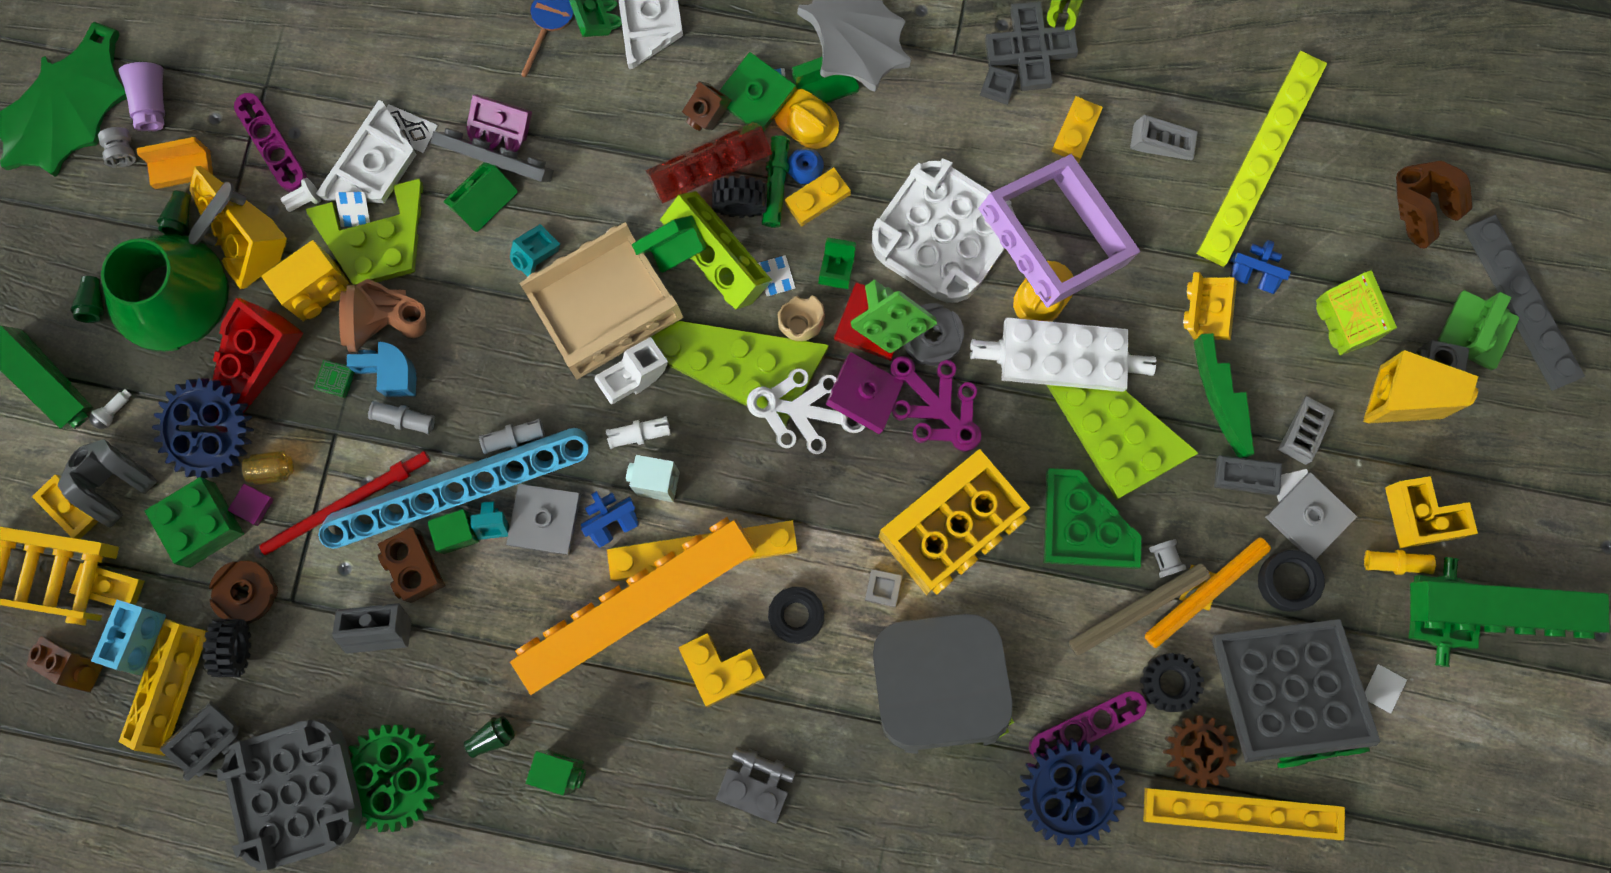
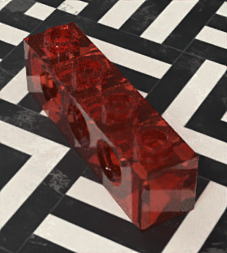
(709, 162)

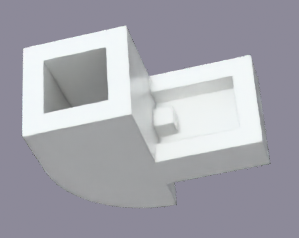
(635, 372)

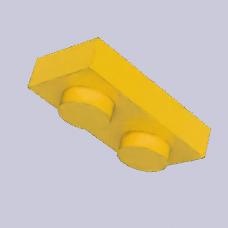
(1077, 128)
(817, 197)
(70, 518)
(111, 586)

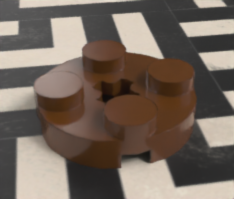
(243, 573)

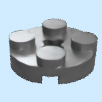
(946, 346)

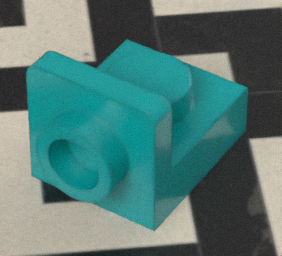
(533, 249)

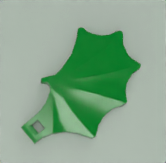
(63, 105)

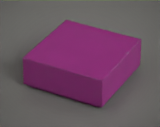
(250, 504)

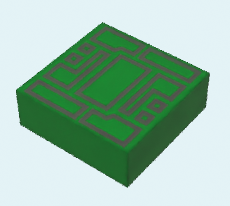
(334, 379)

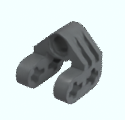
(90, 468)

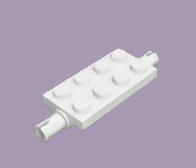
(1064, 355)

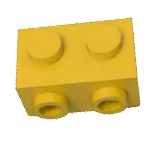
(1210, 306)

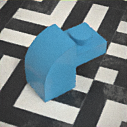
(394, 369)

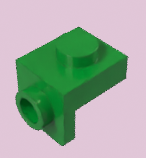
(837, 263)

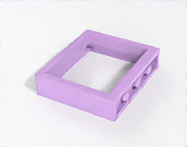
(1091, 209)

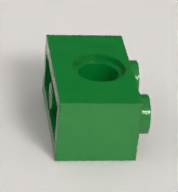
(556, 772)

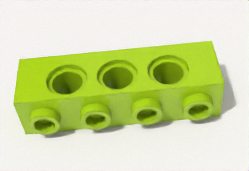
(723, 253)

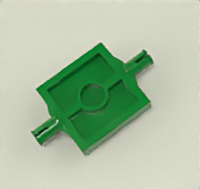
(1448, 637)

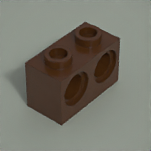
(418, 560)

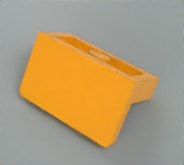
(175, 161)

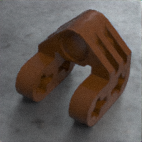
(1413, 193)

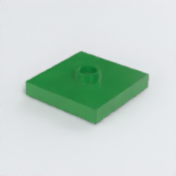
(757, 91)

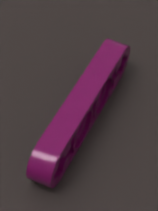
(271, 142)
(1086, 723)

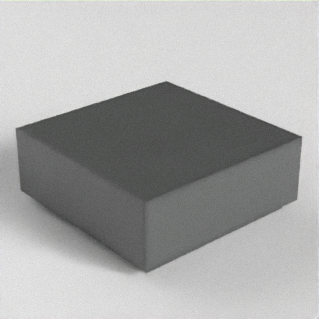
(998, 85)

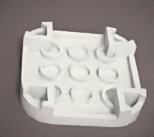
(938, 233)

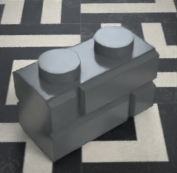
(372, 628)

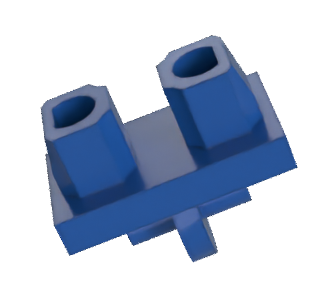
(1271, 276)
(621, 511)

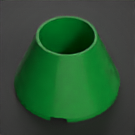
(185, 304)

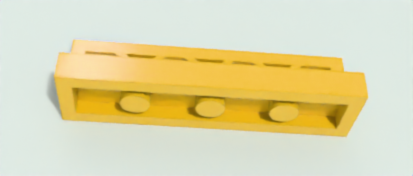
(163, 687)

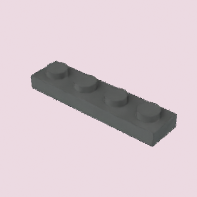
(481, 150)

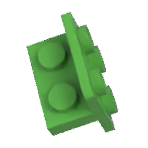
(891, 318)
(1481, 327)

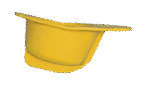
(808, 120)
(1030, 306)

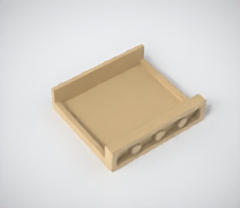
(600, 300)

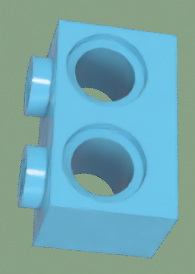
(128, 638)

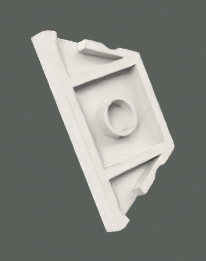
(648, 27)
(371, 160)

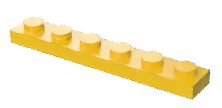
(768, 540)
(1244, 814)

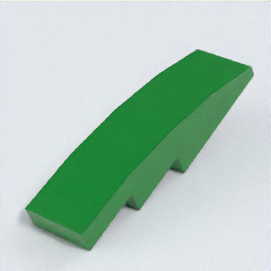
(1228, 407)

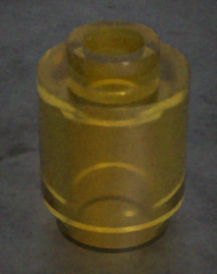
(267, 468)

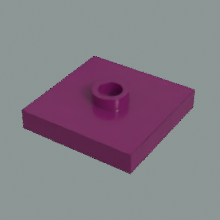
(864, 393)

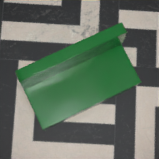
(829, 88)
(481, 196)
(672, 243)

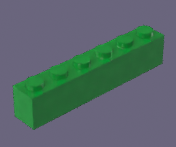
(1509, 608)

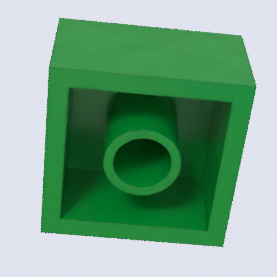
(194, 522)

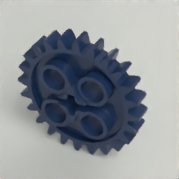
(202, 399)
(1100, 797)

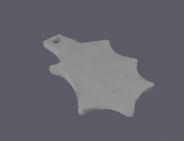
(857, 38)

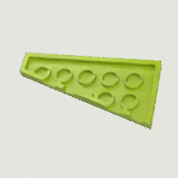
(739, 360)
(1121, 436)

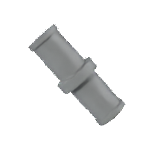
(401, 417)
(511, 436)

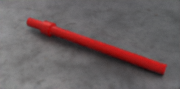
(398, 472)

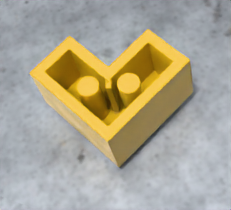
(1420, 519)
(719, 678)

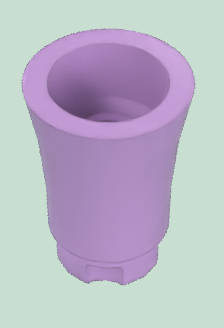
(144, 94)

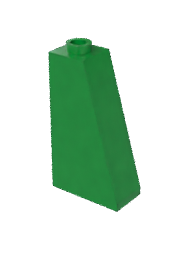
(40, 379)

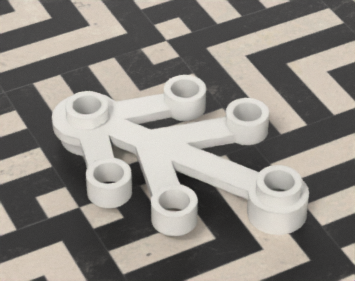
(798, 410)

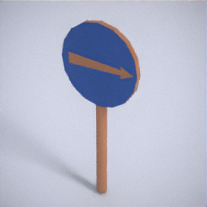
(549, 16)

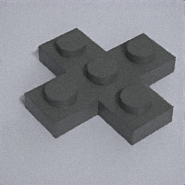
(1030, 46)

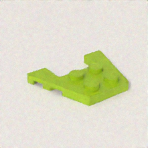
(376, 248)

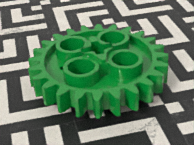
(405, 801)

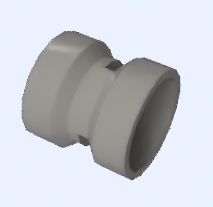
(116, 147)

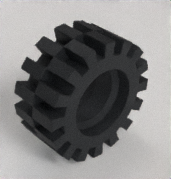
(739, 197)
(227, 648)
(1190, 676)

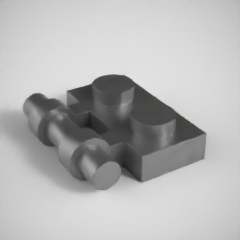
(751, 794)

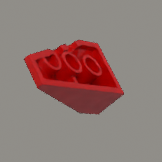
(252, 349)

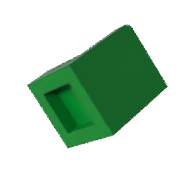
(452, 531)

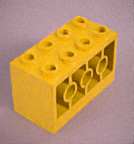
(954, 502)

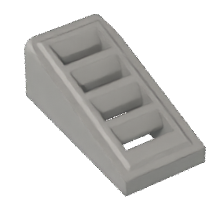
(1147, 143)
(1296, 451)

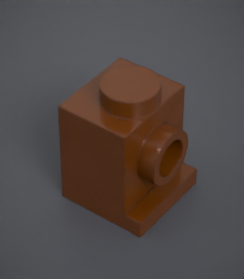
(715, 106)

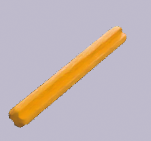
(1207, 592)

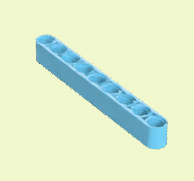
(443, 498)

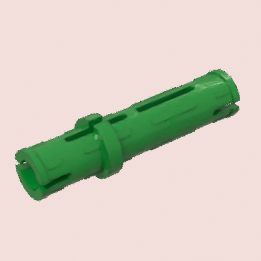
(777, 170)

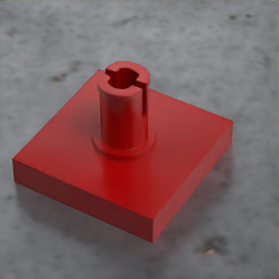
(847, 335)

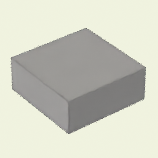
(883, 588)

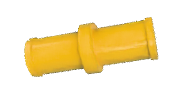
(1399, 562)

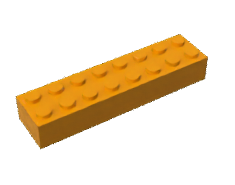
(629, 608)

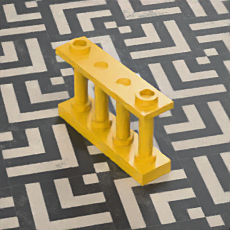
(63, 549)

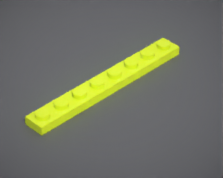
(1261, 159)

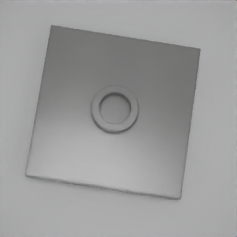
(1311, 516)
(543, 519)

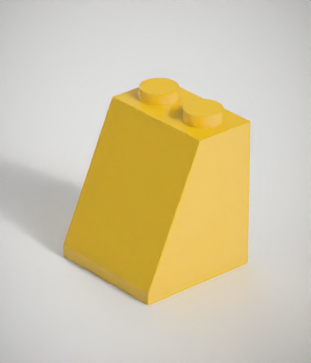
(1418, 389)

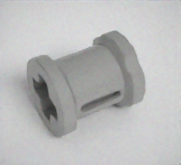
(1167, 558)

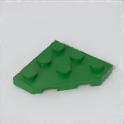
(1085, 525)

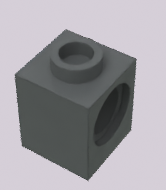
(1450, 354)

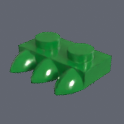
(593, 17)

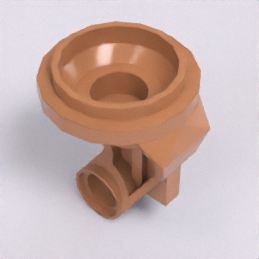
(370, 307)

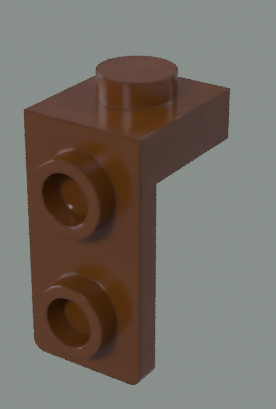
(63, 666)

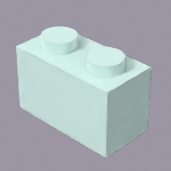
(653, 478)

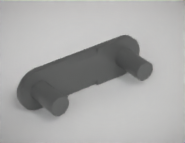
(217, 204)

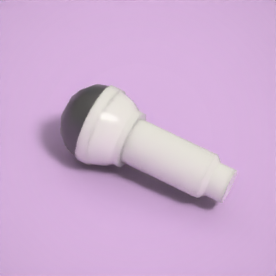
(102, 417)

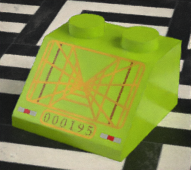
(1355, 313)

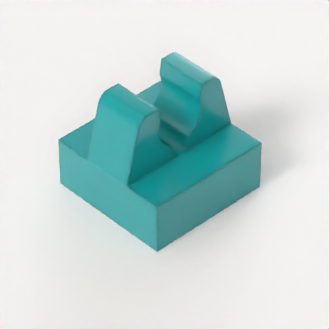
(489, 522)

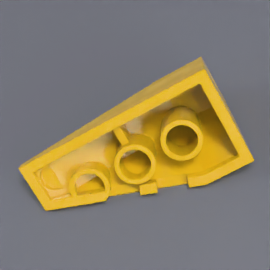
(244, 232)

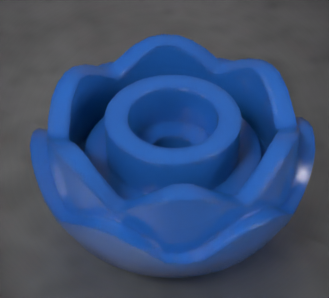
(809, 173)

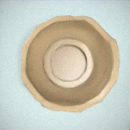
(801, 318)

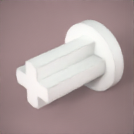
(301, 196)

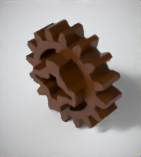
(1200, 764)

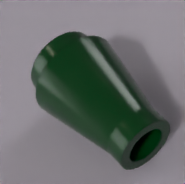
(175, 215)
(88, 301)
(492, 736)

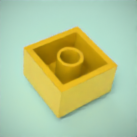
(306, 281)

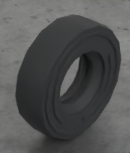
(794, 634)

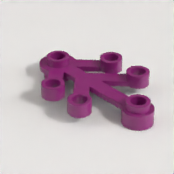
(938, 407)

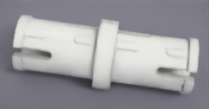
(638, 432)

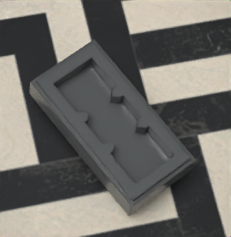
(1248, 475)

